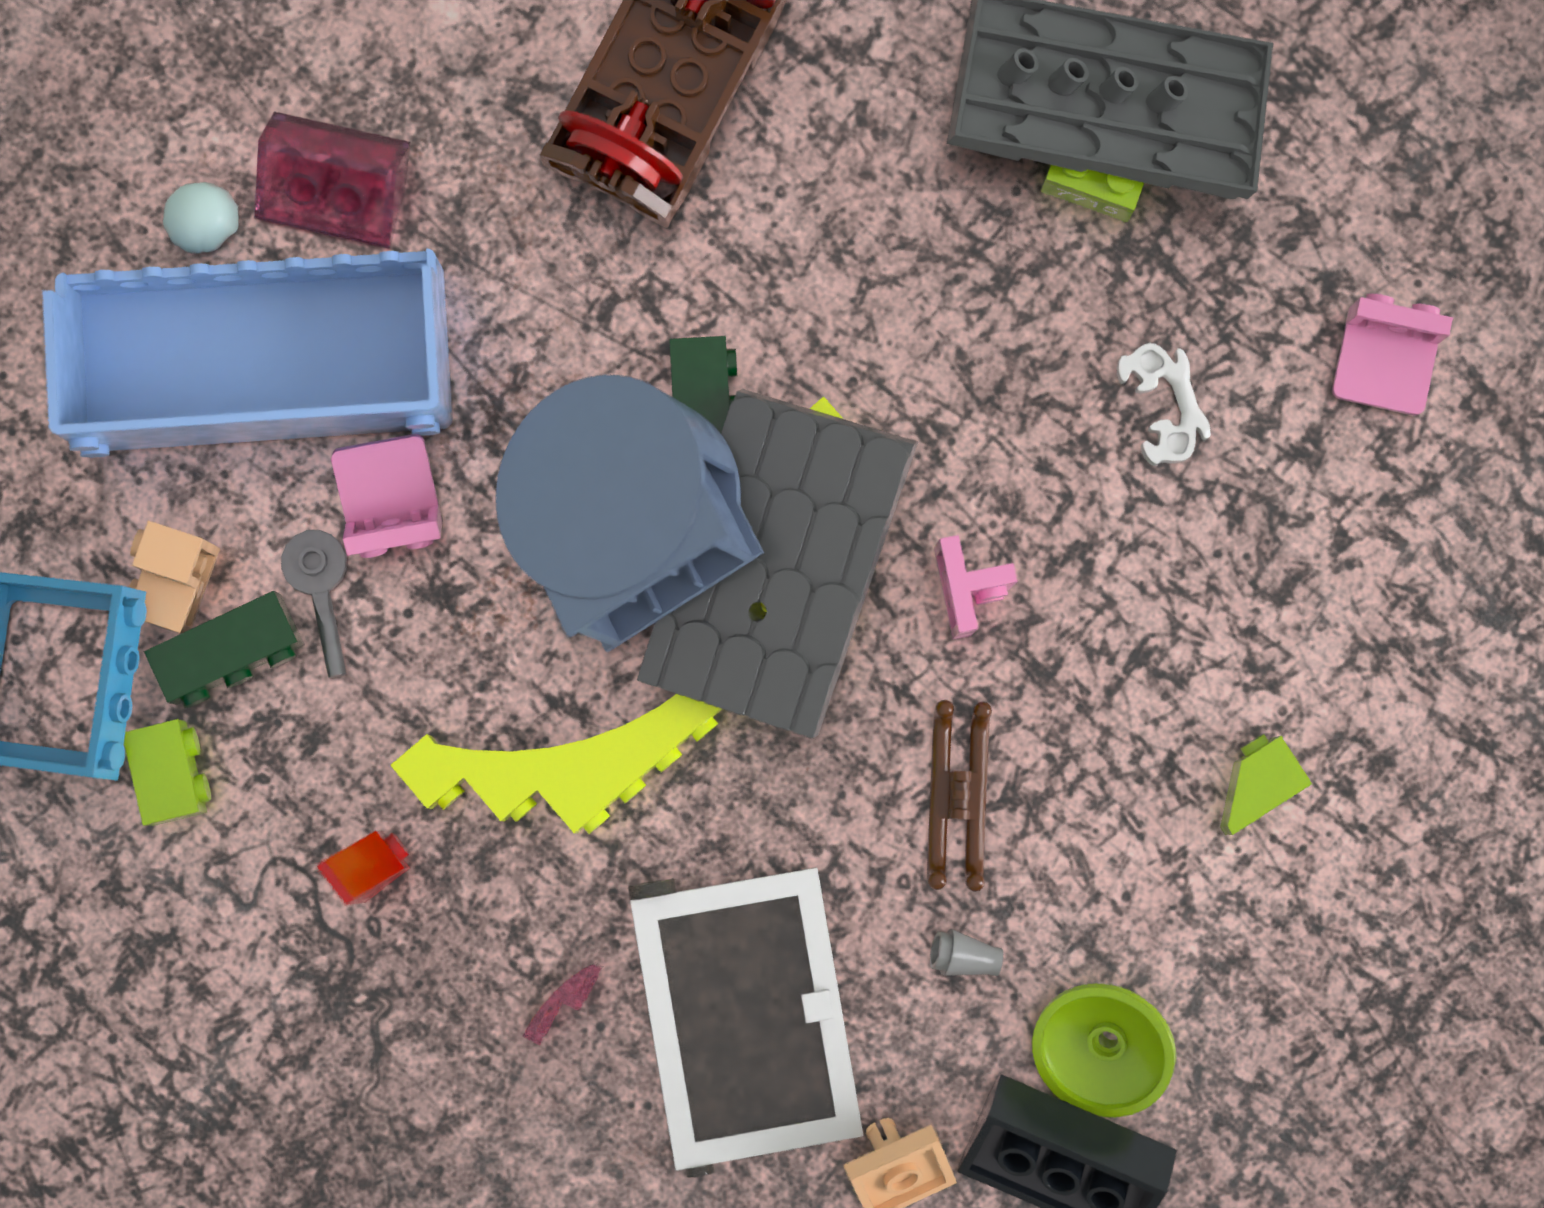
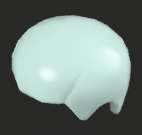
(200, 217)

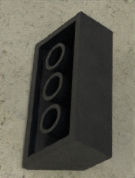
(1063, 1153)

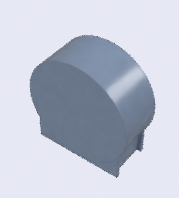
(620, 505)

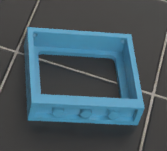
(117, 671)

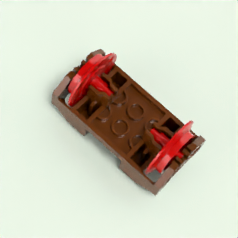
(658, 97)

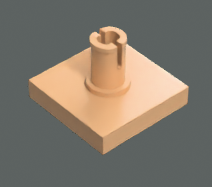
(899, 1168)

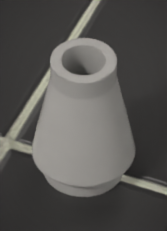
(963, 955)

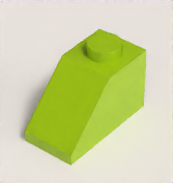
(1261, 782)

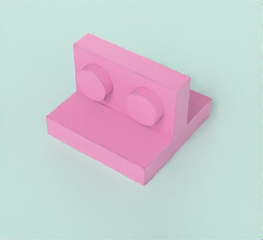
(961, 586)

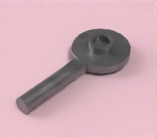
(315, 565)

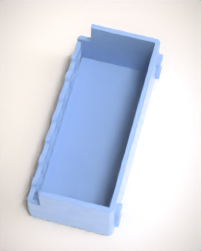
(248, 352)

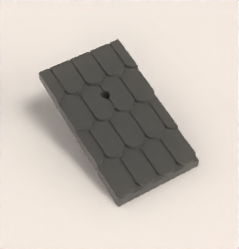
(1113, 95)
(821, 512)

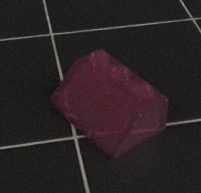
(330, 179)

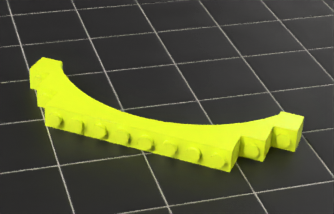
(573, 777)

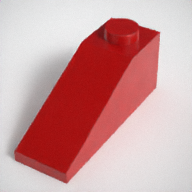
(365, 867)

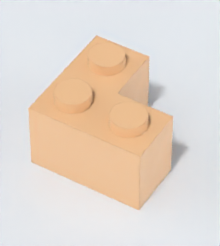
(172, 574)

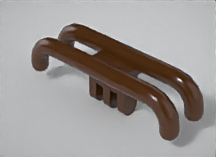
(958, 795)

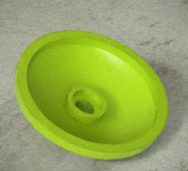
(1099, 1072)

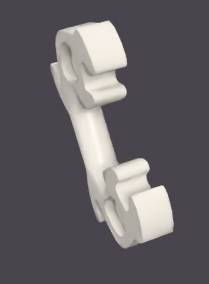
(1174, 442)

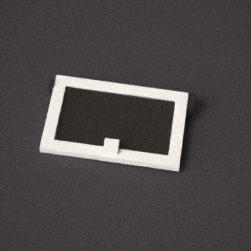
(744, 1017)

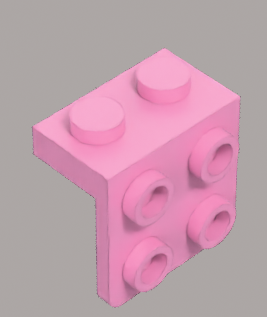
(1389, 354)
(387, 495)

